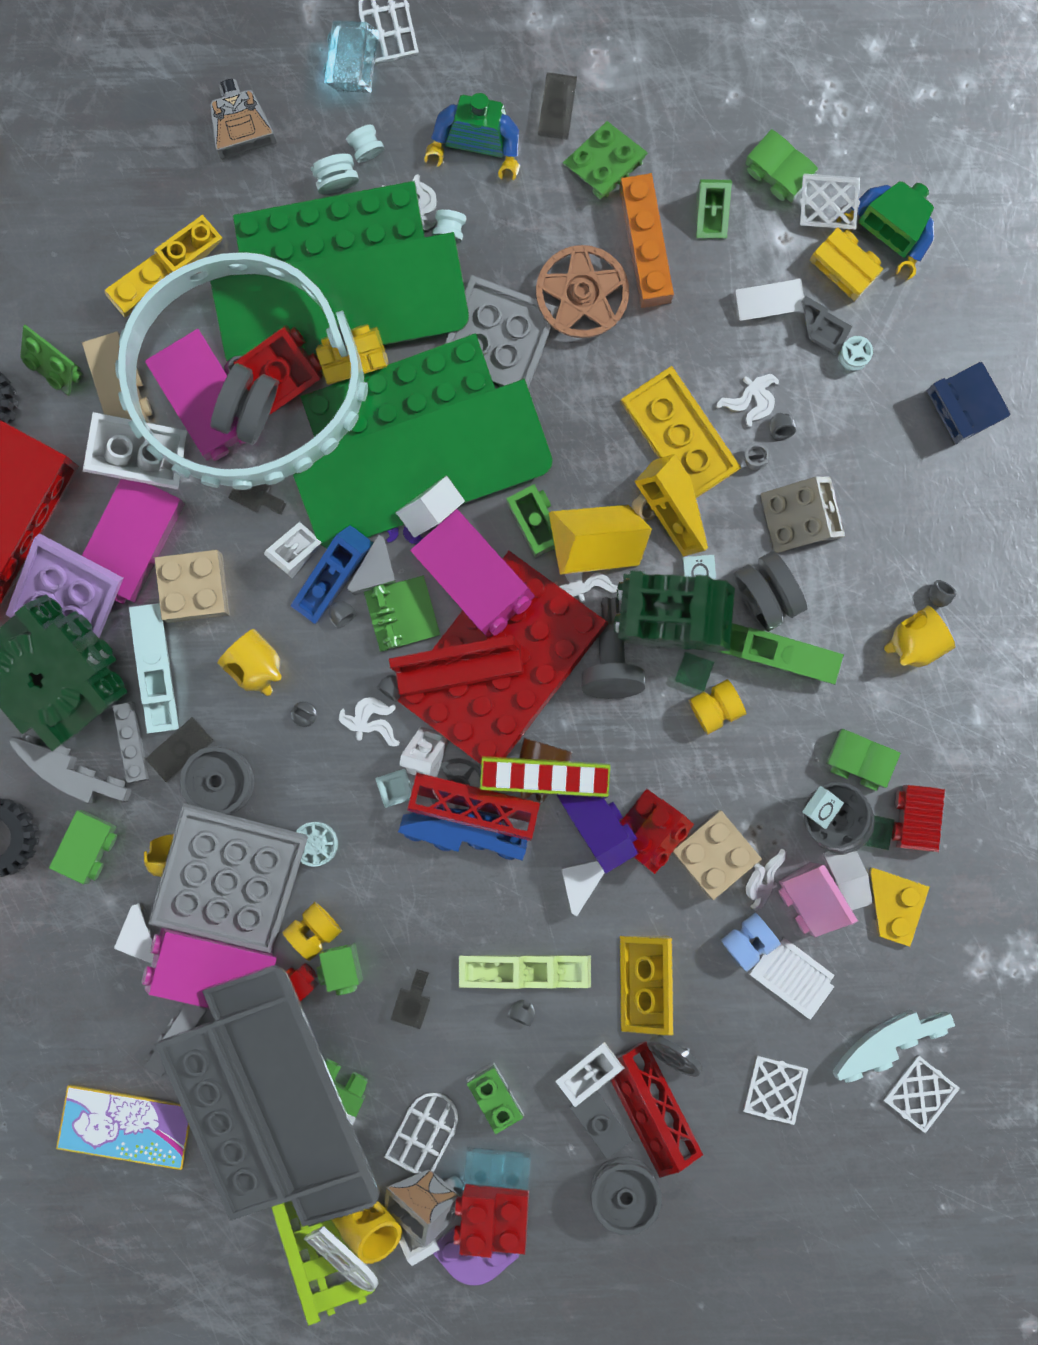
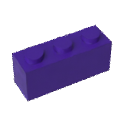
(601, 829)

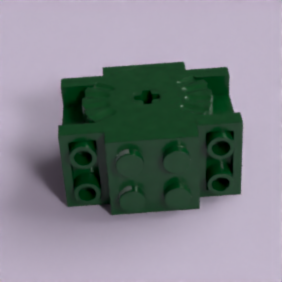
(675, 611)
(54, 672)

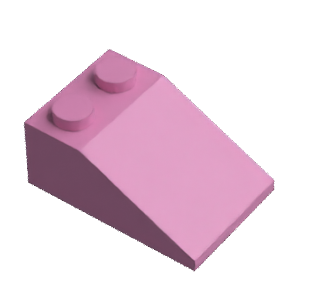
(816, 900)

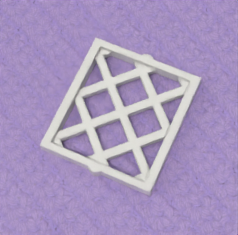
(805, 199)
(797, 1094)
(906, 1114)

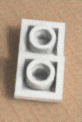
(770, 299)

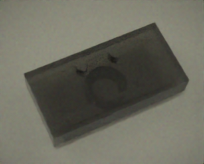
(557, 105)
(175, 751)

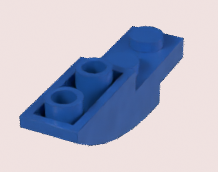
(449, 835)

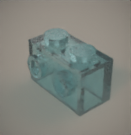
(351, 56)
(497, 1168)

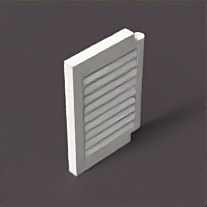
(794, 977)

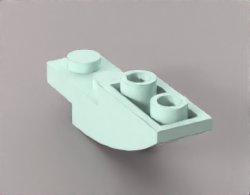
(153, 668)
(877, 1047)

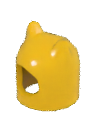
(921, 639)
(252, 663)
(370, 1233)

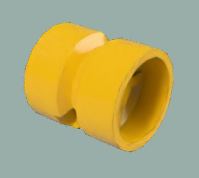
(718, 706)
(320, 923)

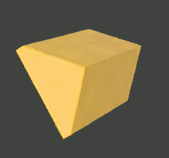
(598, 538)
(646, 984)

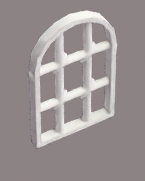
(396, 32)
(413, 1139)
(352, 1272)

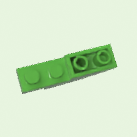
(785, 654)

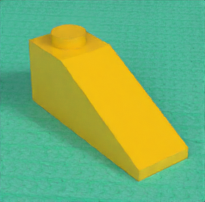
(674, 502)

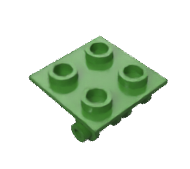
(605, 159)
(48, 361)
(401, 613)

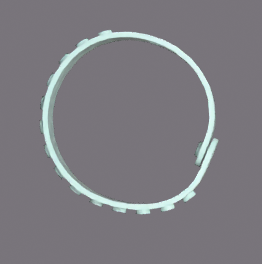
(183, 280)

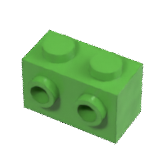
(533, 519)
(84, 847)
(340, 969)

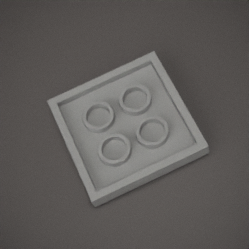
(507, 328)

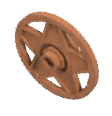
(582, 291)

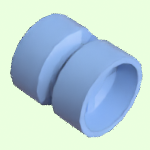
(742, 950)

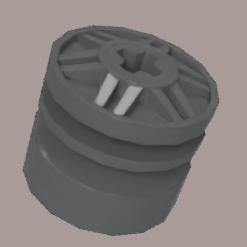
(859, 817)

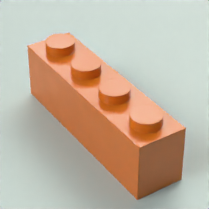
(646, 240)

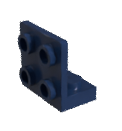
(968, 402)

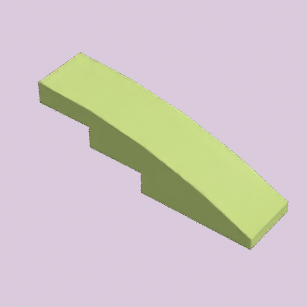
(524, 971)

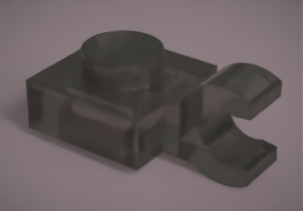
(257, 497)
(411, 1004)

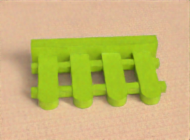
(313, 1269)

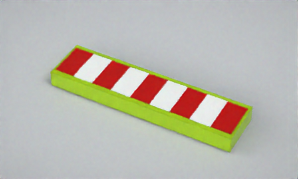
(545, 776)

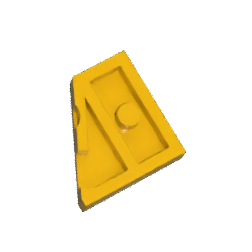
(897, 905)

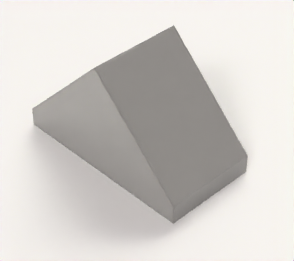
(374, 569)

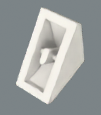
(430, 507)
(293, 549)
(850, 878)
(580, 882)
(136, 934)
(590, 1074)

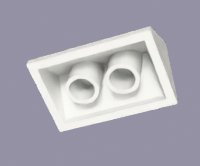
(118, 453)

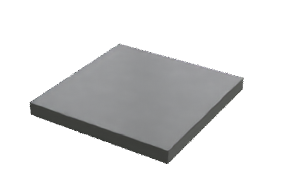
(227, 879)

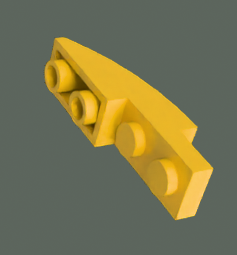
(181, 249)

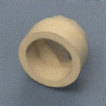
(637, 506)

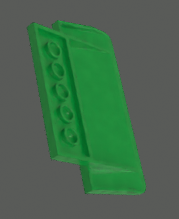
(363, 256)
(416, 426)

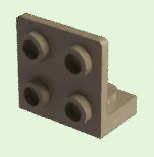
(802, 513)

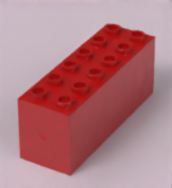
(30, 489)

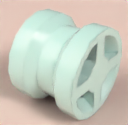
(365, 143)
(449, 222)
(860, 348)

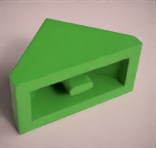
(713, 208)

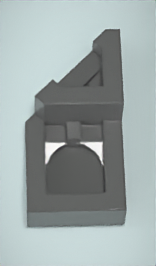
(824, 327)

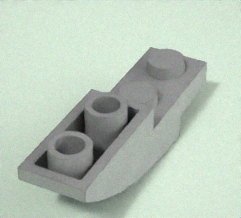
(58, 770)

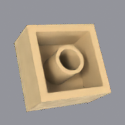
(191, 586)
(716, 854)

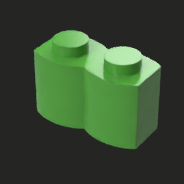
(780, 166)
(862, 759)

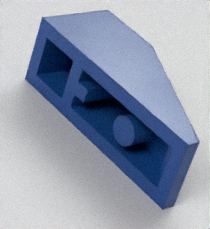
(332, 573)

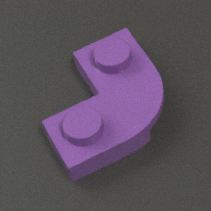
(470, 1269)

